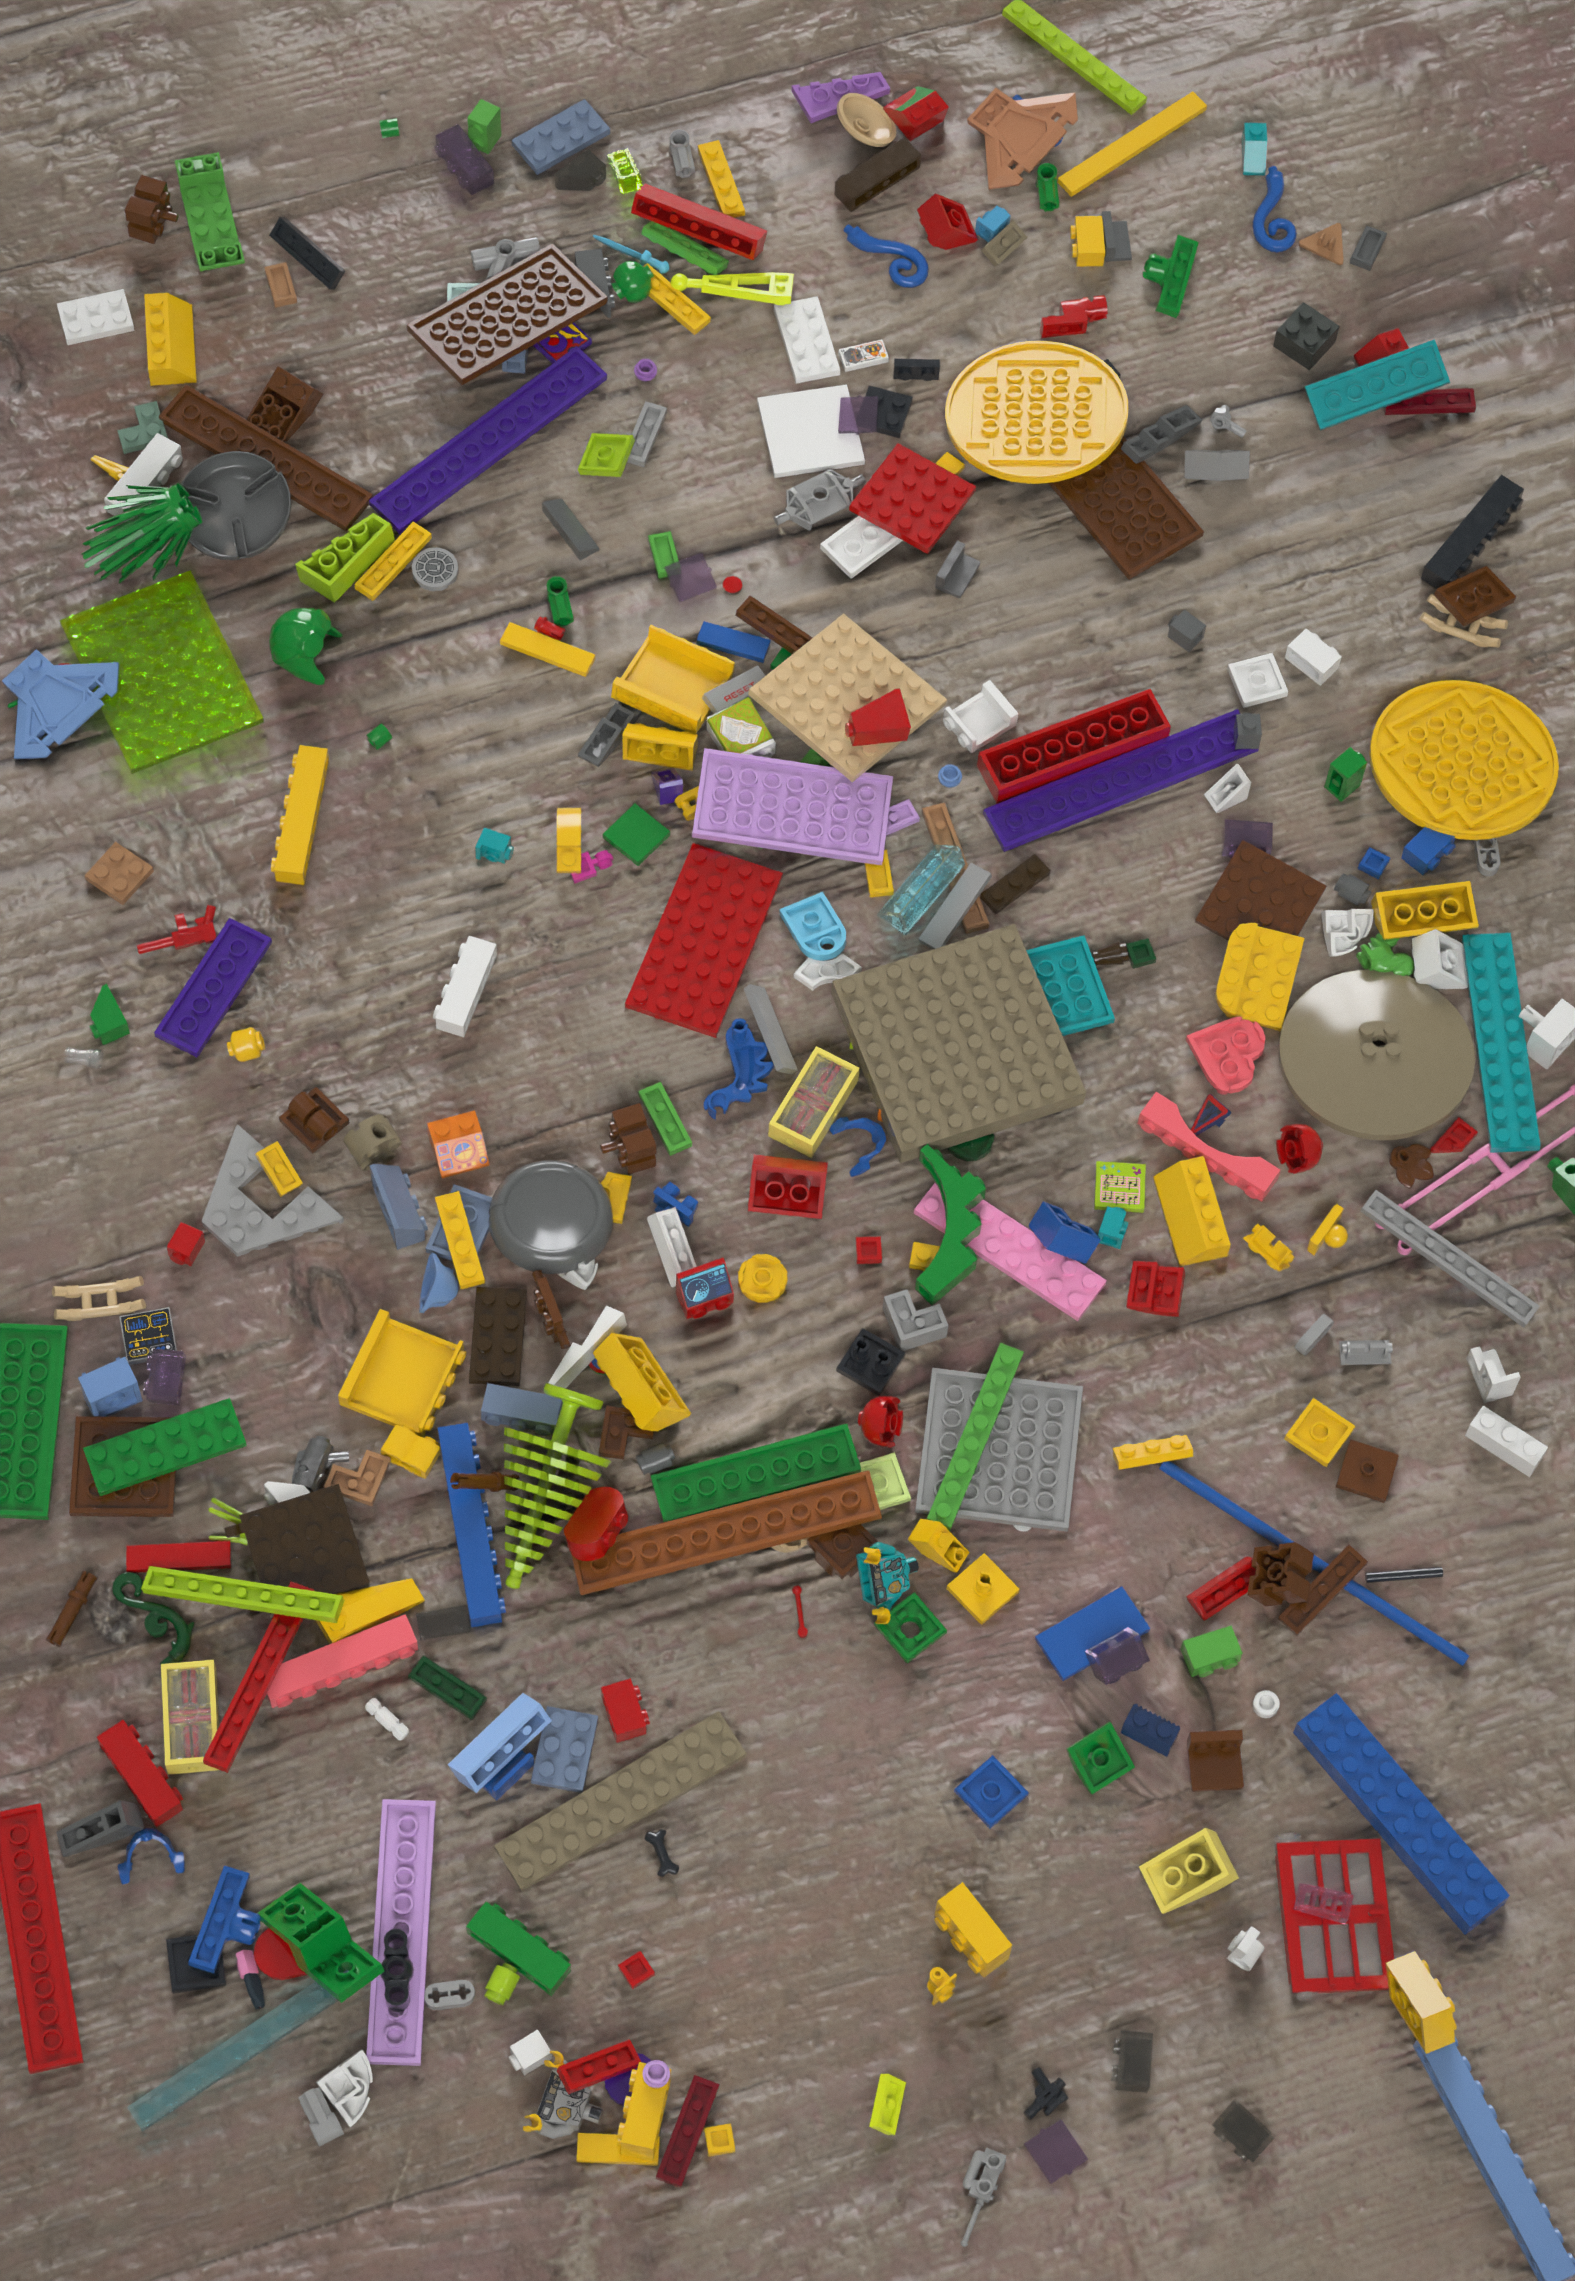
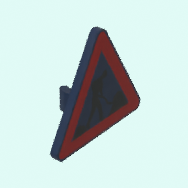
(1211, 1113)

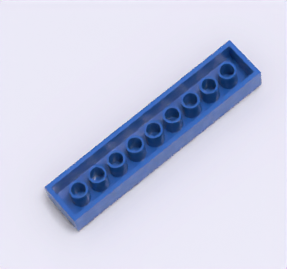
(1401, 1814)

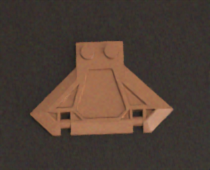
(1020, 132)

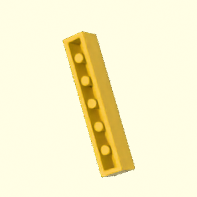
(301, 815)

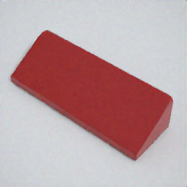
(1222, 1589)

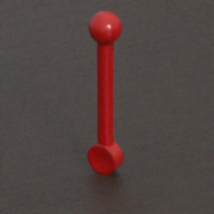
(802, 1631)

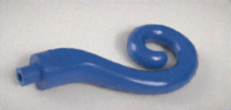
(1275, 189)
(867, 243)

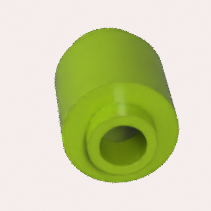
(502, 1983)

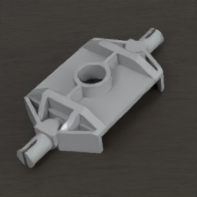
(806, 509)

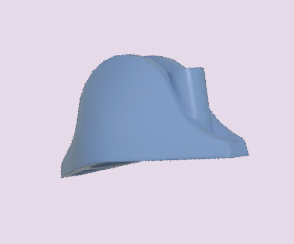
(438, 1285)

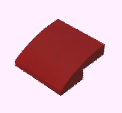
(1155, 1288)

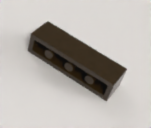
(877, 174)

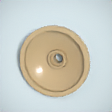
(865, 120)

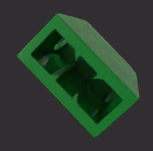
(1564, 1180)

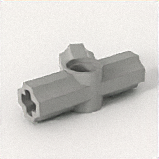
(503, 255)

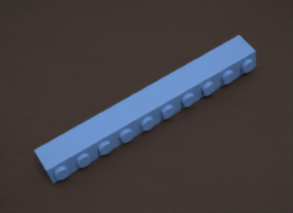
(1498, 2163)

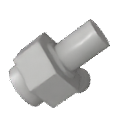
(1221, 419)

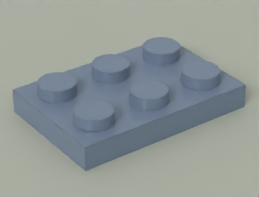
(477, 1213)
(565, 1750)

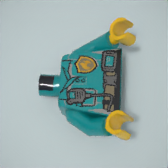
(884, 1577)

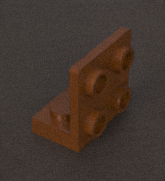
(1215, 1760)

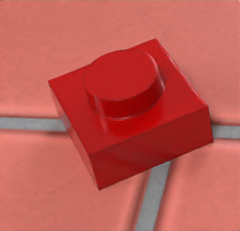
(868, 1250)
(636, 1970)

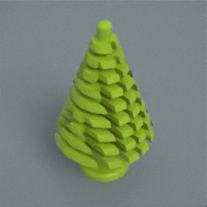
(552, 1461)

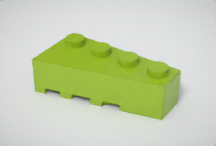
(347, 558)

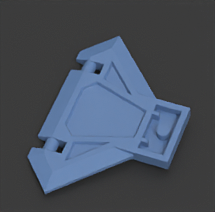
(55, 700)

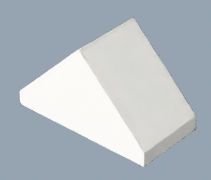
(1229, 790)

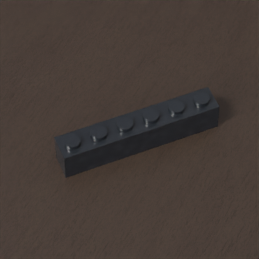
(1473, 532)

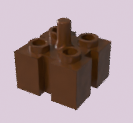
(149, 210)
(632, 1139)
(1280, 1574)

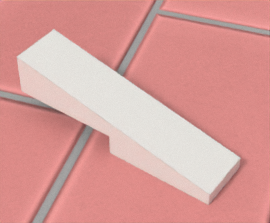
(579, 1356)

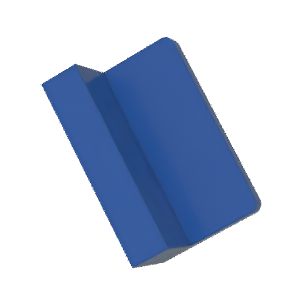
(509, 1774)

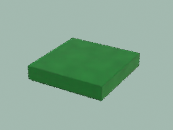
(636, 834)

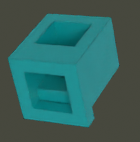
(494, 846)
(1113, 1227)

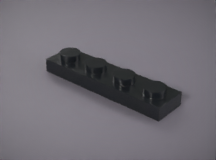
(307, 253)

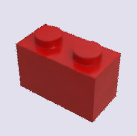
(624, 1710)

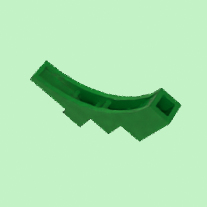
(959, 1196)

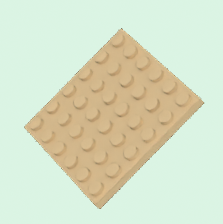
(833, 678)

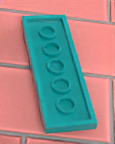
(1377, 384)

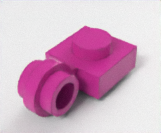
(602, 860)

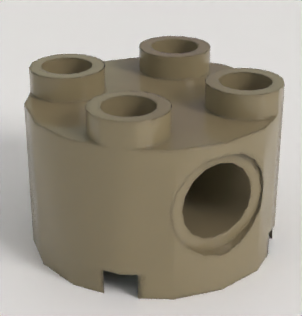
(373, 1141)

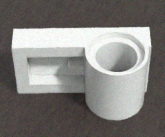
(1245, 1949)

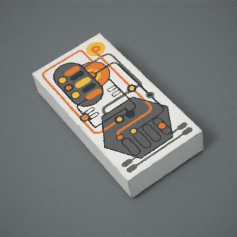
(863, 355)

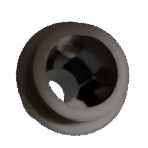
(1111, 955)

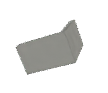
(1217, 464)
(910, 1326)

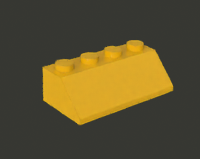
(169, 340)
(1424, 909)
(1192, 1212)
(640, 1382)

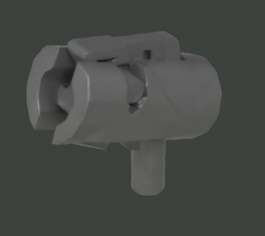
(314, 1461)

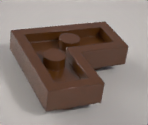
(617, 1426)

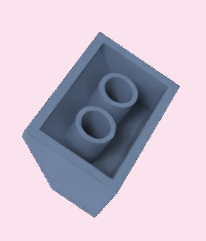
(398, 1205)

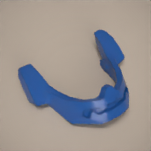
(878, 1137)
(146, 1835)

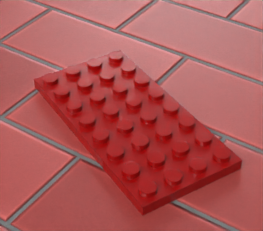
(704, 940)

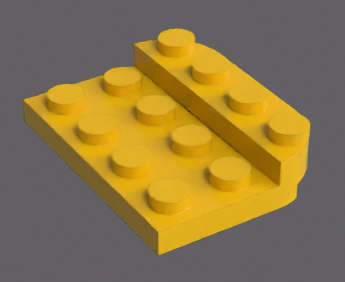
(1258, 974)

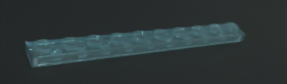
(230, 2055)

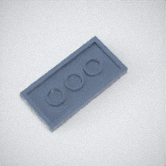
(560, 136)

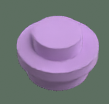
(656, 2074)

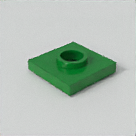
(911, 1610)

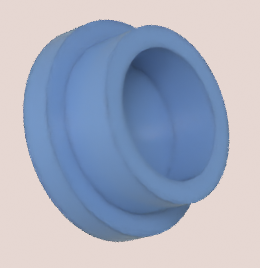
(950, 776)

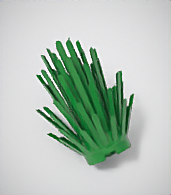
(153, 525)

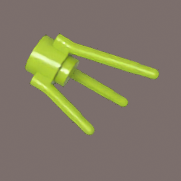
(242, 1539)

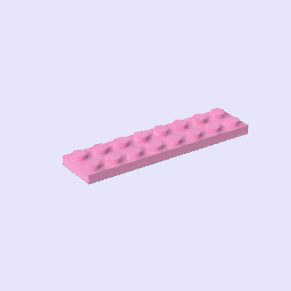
(1022, 1256)

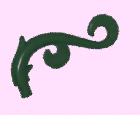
(157, 1611)

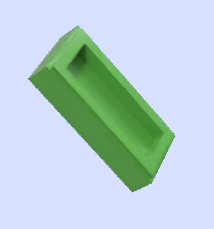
(663, 551)

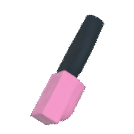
(248, 1971)

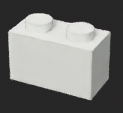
(1313, 656)

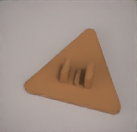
(1326, 243)

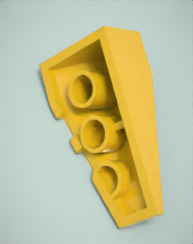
(371, 1607)

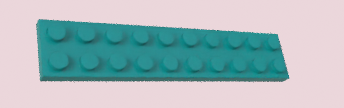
(1500, 1043)

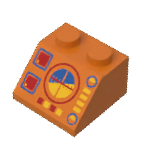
(458, 1144)

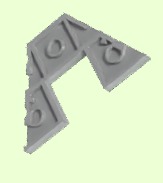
(241, 1222)

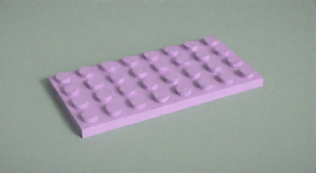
(792, 807)

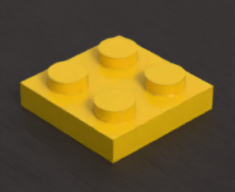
(1319, 1432)

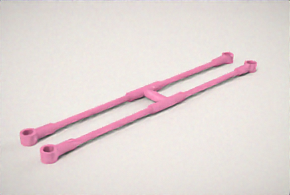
(1507, 1172)

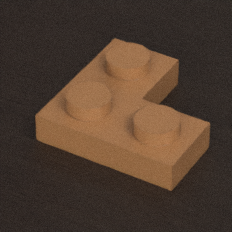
(363, 1484)

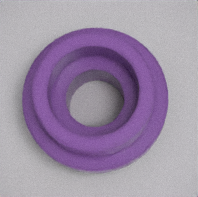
(648, 365)

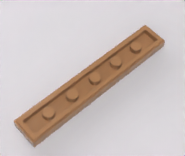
(943, 833)

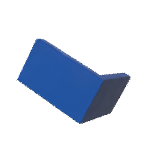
(1062, 1234)

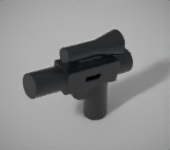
(1047, 2094)

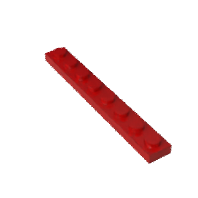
(252, 1690)

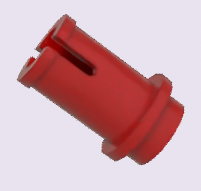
(548, 628)

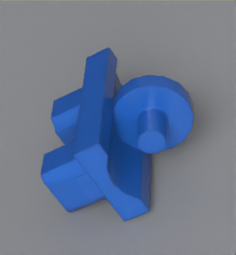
(666, 1200)

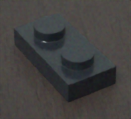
(916, 369)

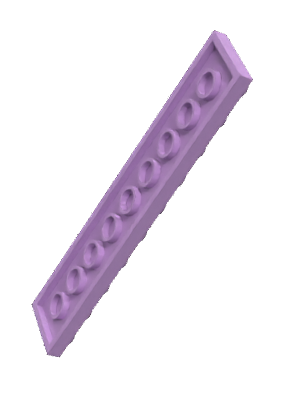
(404, 1905)

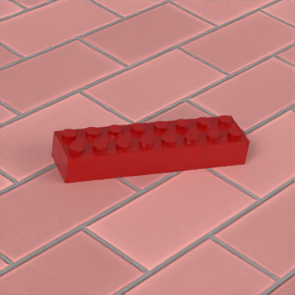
(1072, 745)

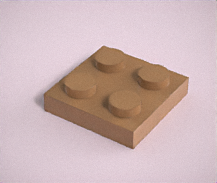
(119, 873)

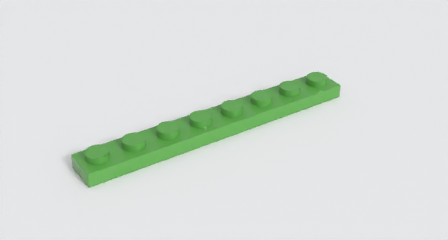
(975, 1435)

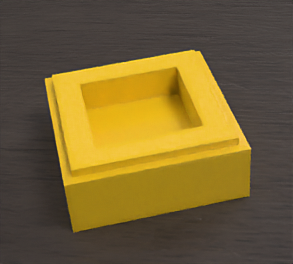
(719, 2139)

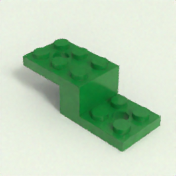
(320, 1942)

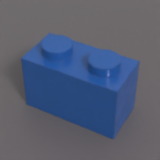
(1426, 849)

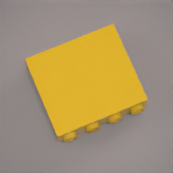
(671, 678)
(401, 1374)

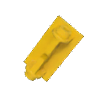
(1276, 1256)
(940, 1985)

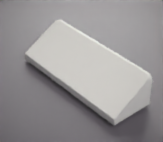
(671, 1243)

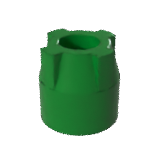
(389, 128)
(379, 736)

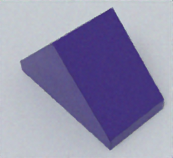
(667, 785)

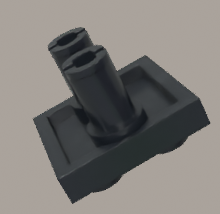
(870, 1362)

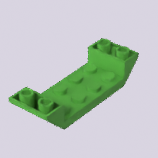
(208, 212)

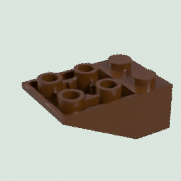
(284, 405)

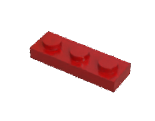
(598, 2066)

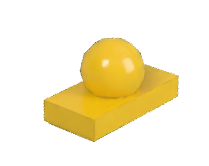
(1329, 1231)

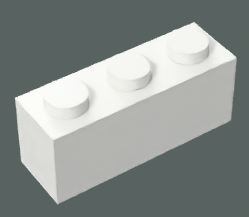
(1506, 1441)

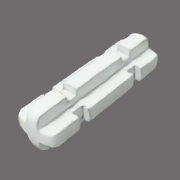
(387, 1719)

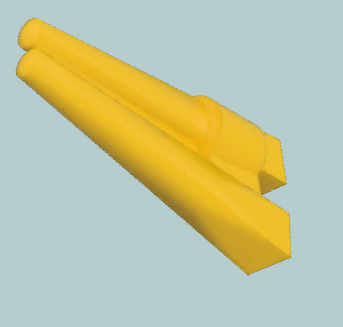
(113, 469)

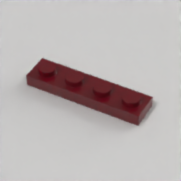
(1436, 402)
(687, 2131)

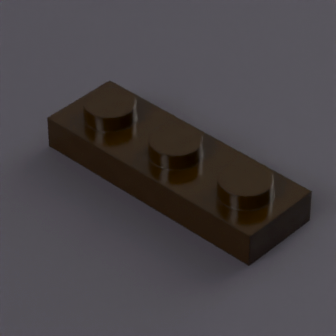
(1015, 884)

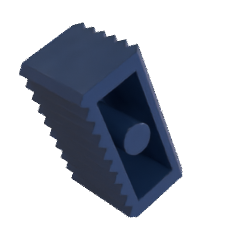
(1150, 1730)

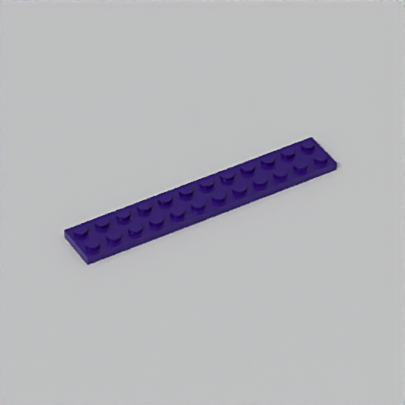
(488, 440)
(1115, 782)

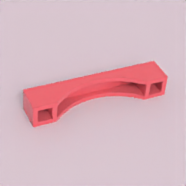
(1248, 1173)

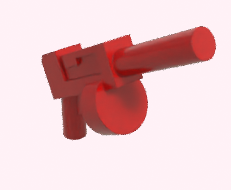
(185, 936)

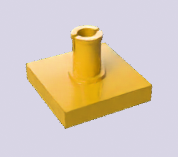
(982, 1589)

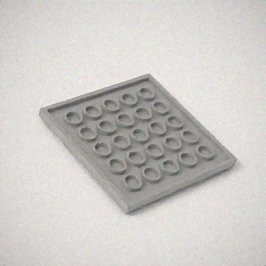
(1026, 1461)

